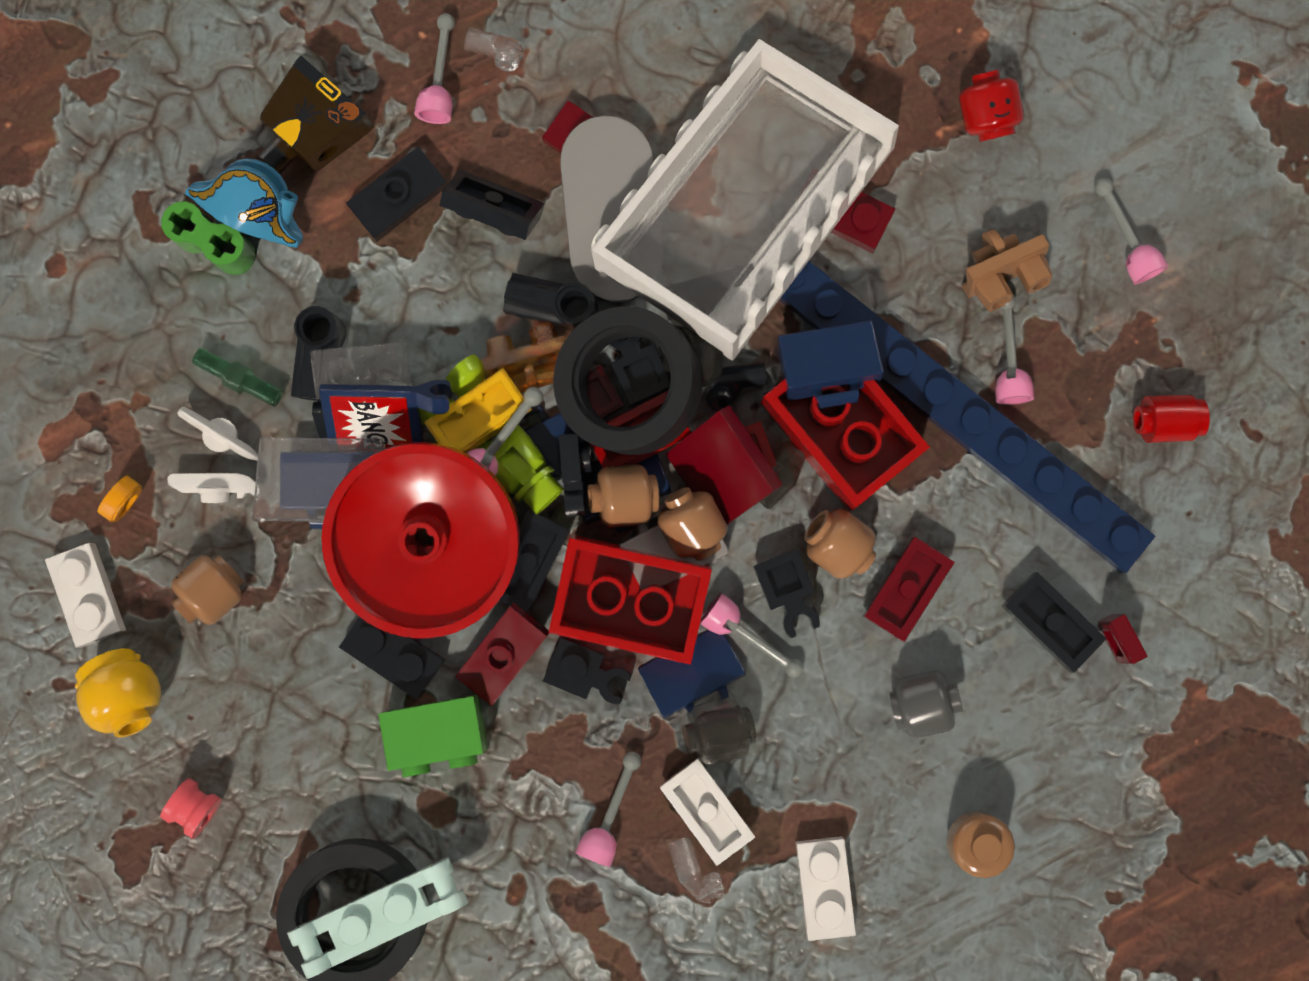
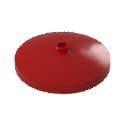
(392, 575)

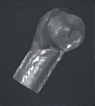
(504, 49)
(690, 875)

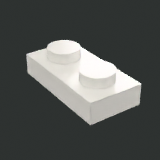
(85, 595)
(707, 811)
(825, 888)

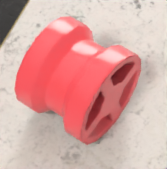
(190, 808)

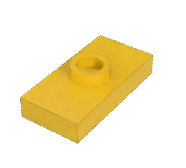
(477, 413)

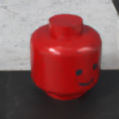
(991, 106)

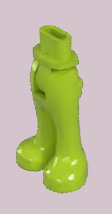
(518, 457)

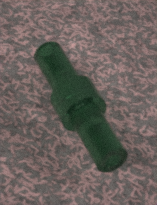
(237, 377)

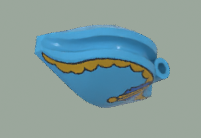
(250, 200)

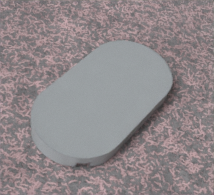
(598, 170)

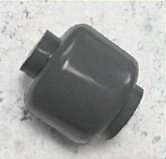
(925, 704)

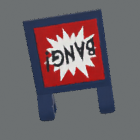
(382, 410)

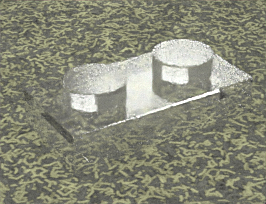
(362, 365)

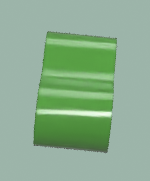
(208, 238)

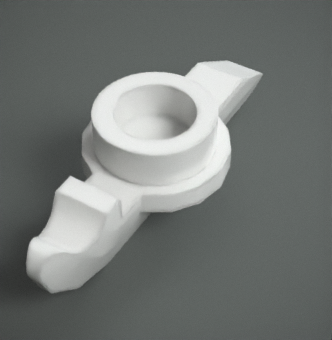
(218, 434)
(213, 486)

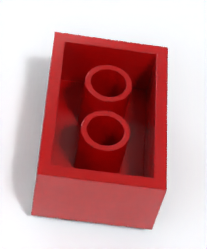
(850, 444)
(606, 606)

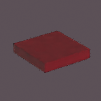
(726, 464)

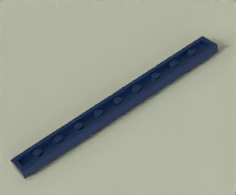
(977, 425)

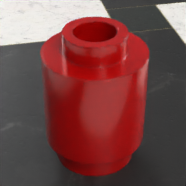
(1171, 418)

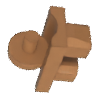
(1002, 261)

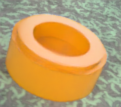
(120, 499)

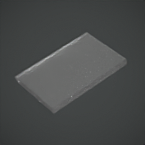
(302, 474)

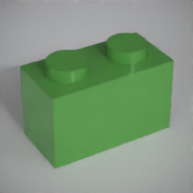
(433, 734)

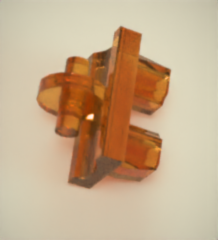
(526, 365)

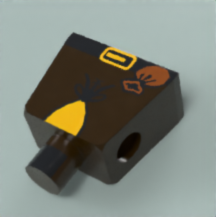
(310, 120)

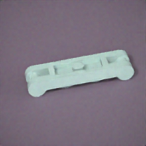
(377, 917)

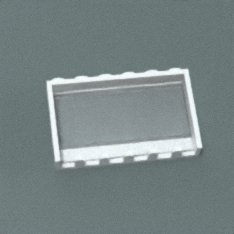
(744, 197)

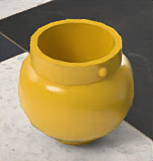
(117, 693)

